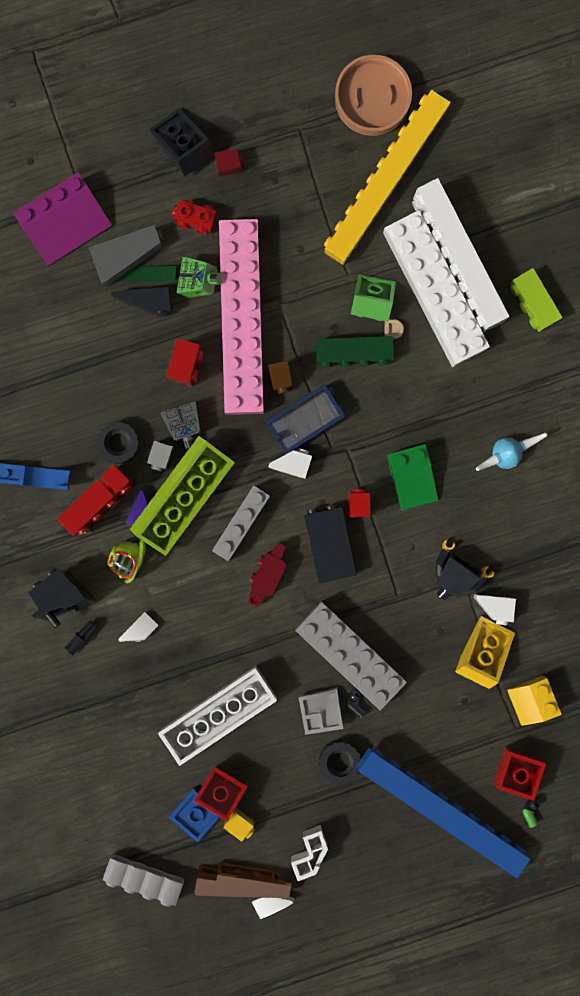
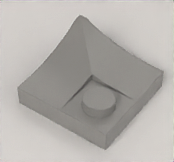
(321, 711)

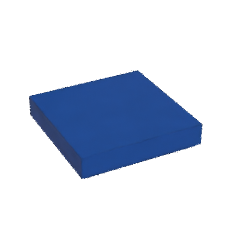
(193, 817)

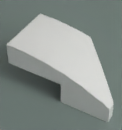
(140, 629)
(269, 906)

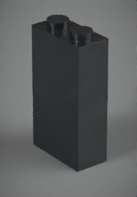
(329, 544)

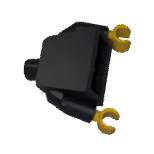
(458, 575)

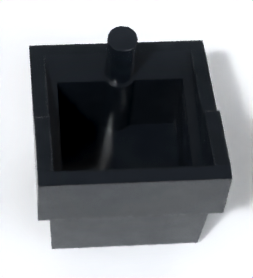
(59, 595)

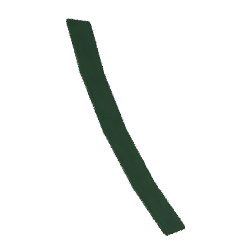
(150, 273)

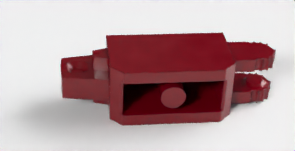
(268, 575)

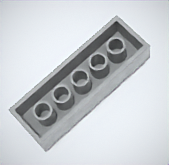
(350, 655)

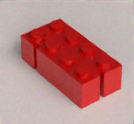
(95, 501)

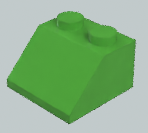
(373, 298)

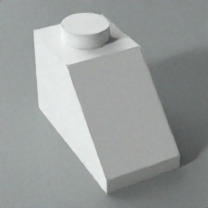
(293, 463)
(497, 607)

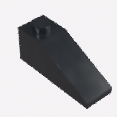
(153, 301)

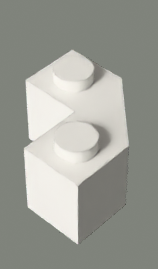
(308, 862)

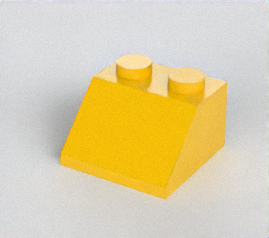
(534, 701)

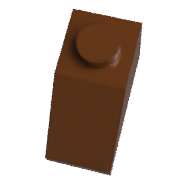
(280, 377)

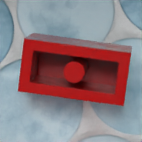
(359, 503)

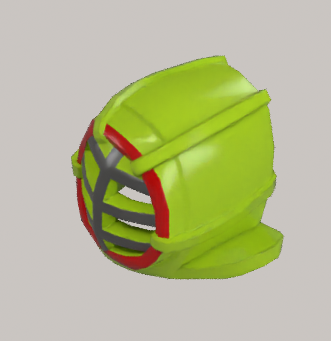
(127, 559)

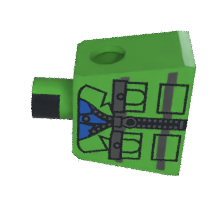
(197, 278)

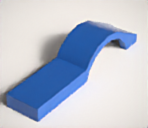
(34, 476)

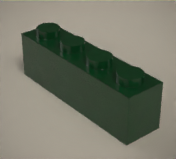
(354, 350)

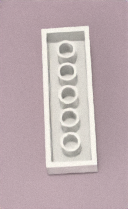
(217, 715)

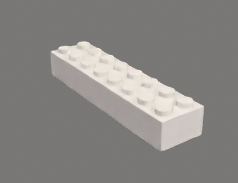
(460, 255)
(435, 288)

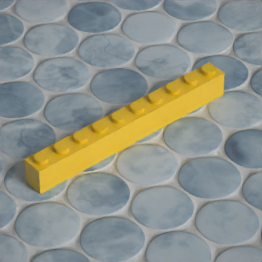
(387, 176)

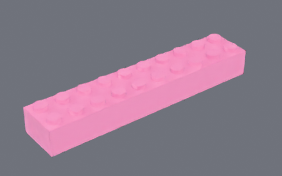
(241, 317)

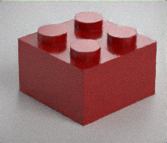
(185, 362)
(519, 774)
(220, 794)

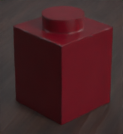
(229, 162)

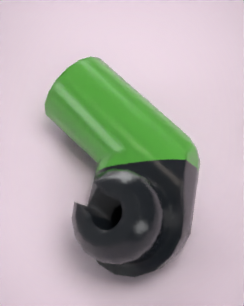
(528, 812)

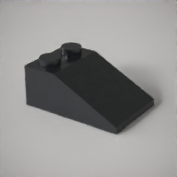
(182, 141)

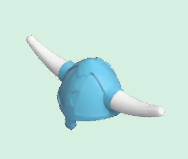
(509, 452)

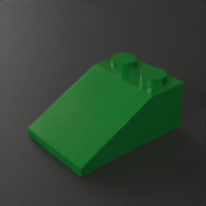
(412, 477)

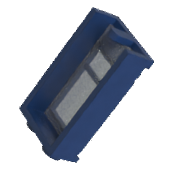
(306, 418)

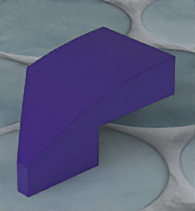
(138, 507)

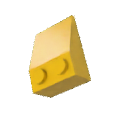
(485, 653)

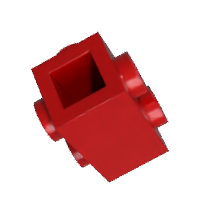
(188, 214)

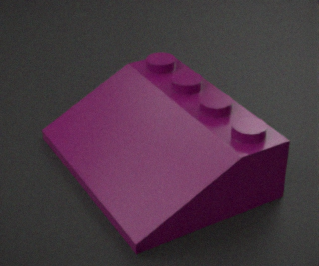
(62, 219)

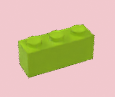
(535, 300)

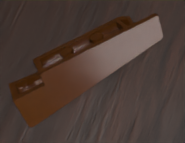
(240, 881)

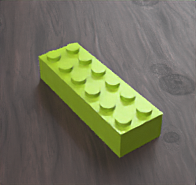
(182, 496)

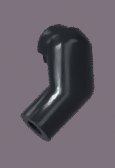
(353, 703)

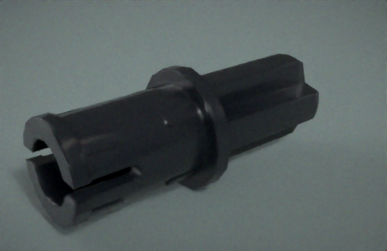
(81, 637)

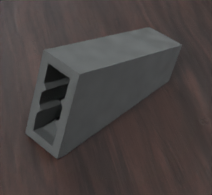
(124, 253)

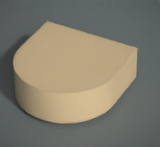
(393, 328)

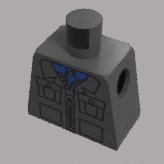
(183, 423)

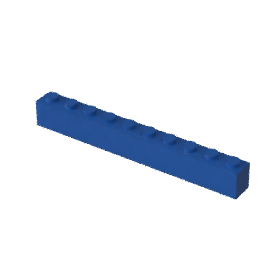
(442, 812)

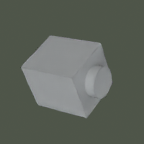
(160, 456)

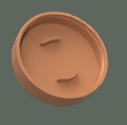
(373, 95)

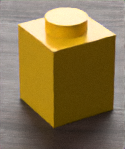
(239, 825)

